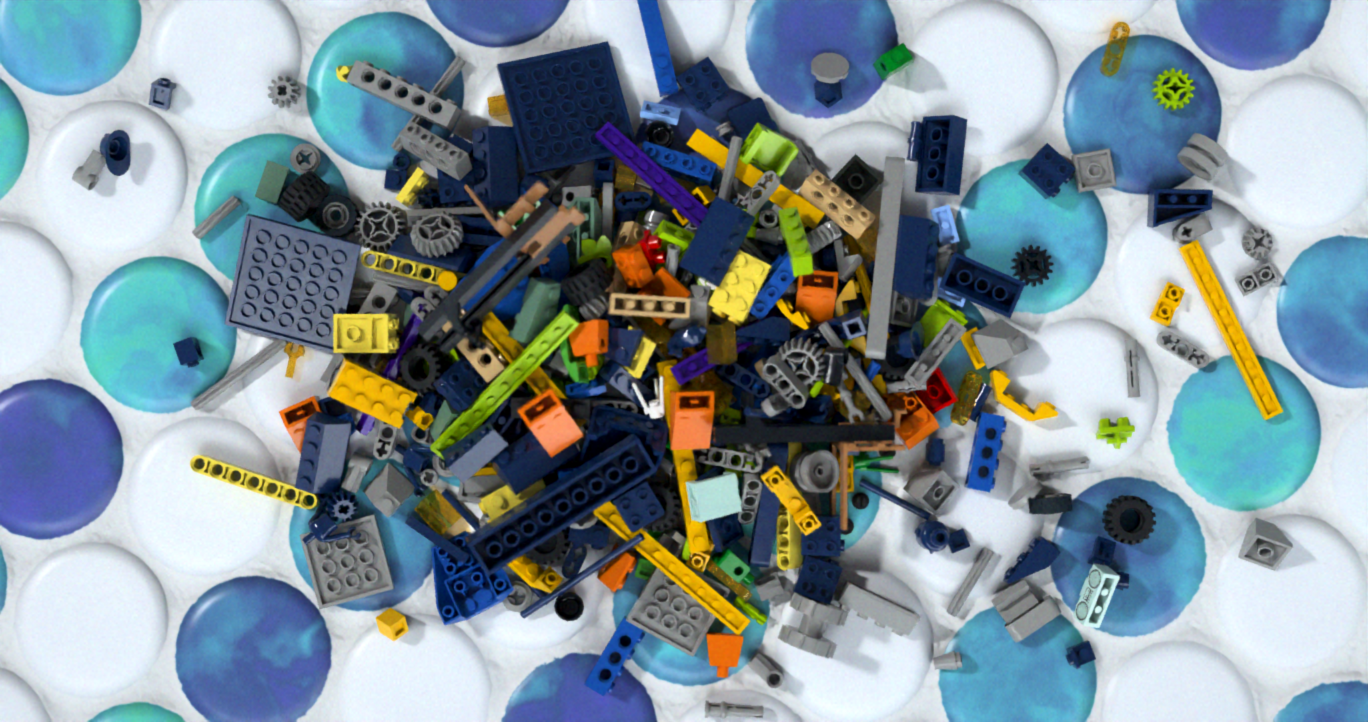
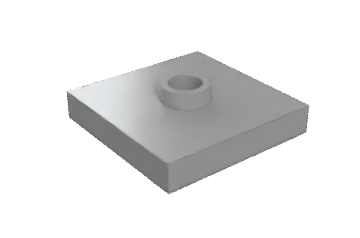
(1093, 170)

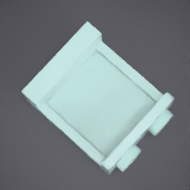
(714, 497)

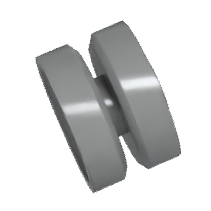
(1202, 156)
(814, 471)

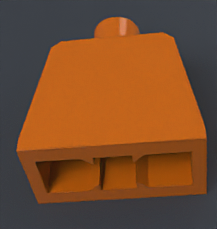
(590, 340)
(724, 651)

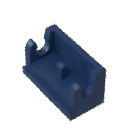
(815, 409)

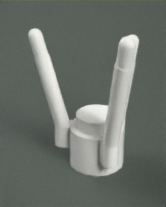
(656, 407)

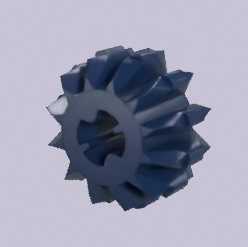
(340, 512)

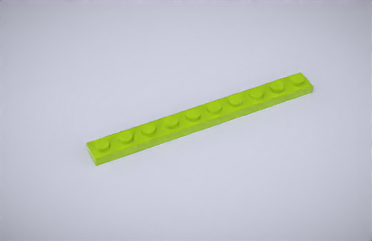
(507, 381)

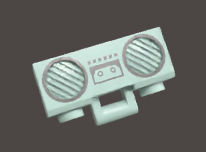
(1095, 595)

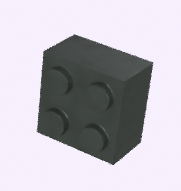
(857, 179)

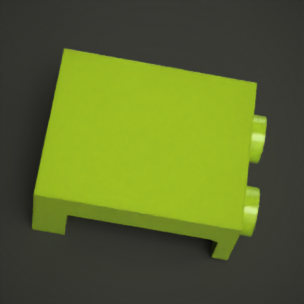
(768, 150)
(673, 234)
(937, 317)

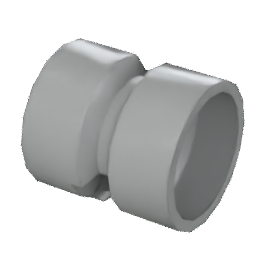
(653, 219)

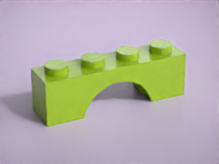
(796, 241)

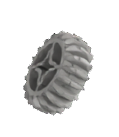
(366, 217)
(437, 234)
(823, 236)
(809, 373)

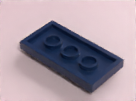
(724, 529)

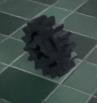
(1038, 271)

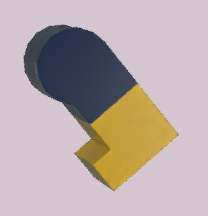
(426, 410)

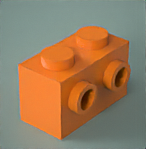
(633, 265)

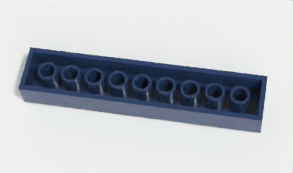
(560, 504)

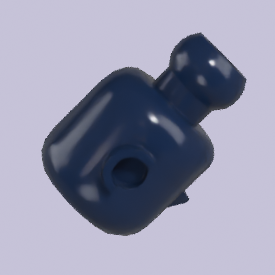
(932, 535)

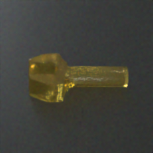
(292, 358)

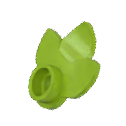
(596, 249)

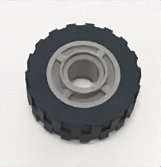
(327, 210)
(1050, 503)

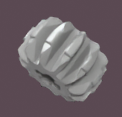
(277, 95)
(595, 307)

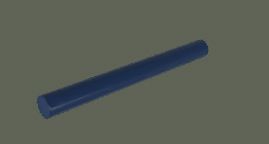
(760, 413)
(895, 499)

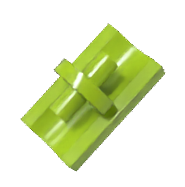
(1117, 434)

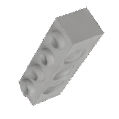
(435, 150)

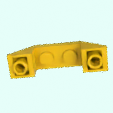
(850, 292)
(1000, 381)
(792, 499)
(535, 575)

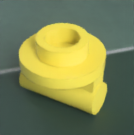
(343, 72)

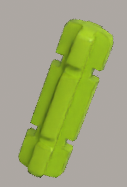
(750, 610)

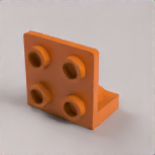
(665, 286)

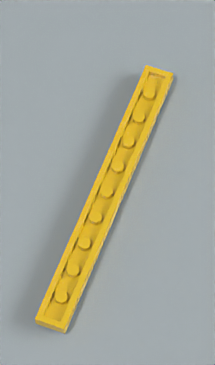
(1230, 330)
(684, 466)
(675, 570)

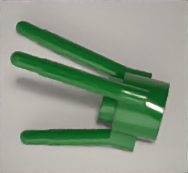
(863, 460)

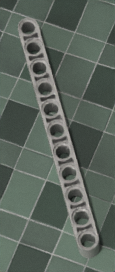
(885, 258)

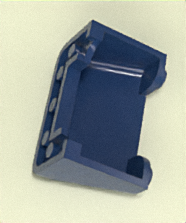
(612, 425)

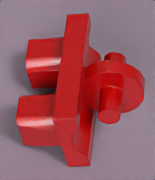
(649, 246)

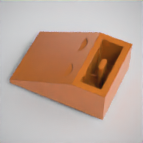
(816, 295)
(296, 417)
(691, 419)
(550, 422)
(917, 422)
(614, 572)

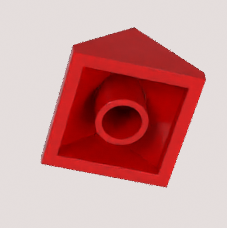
(938, 392)

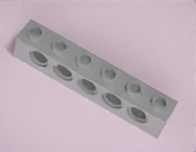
(445, 118)
(370, 306)

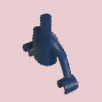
(417, 460)
(323, 526)

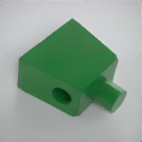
(894, 61)
(729, 561)

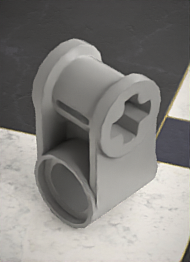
(1194, 228)

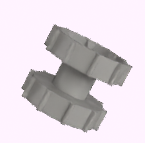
(812, 626)

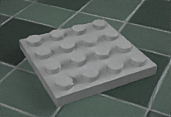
(347, 566)
(672, 613)

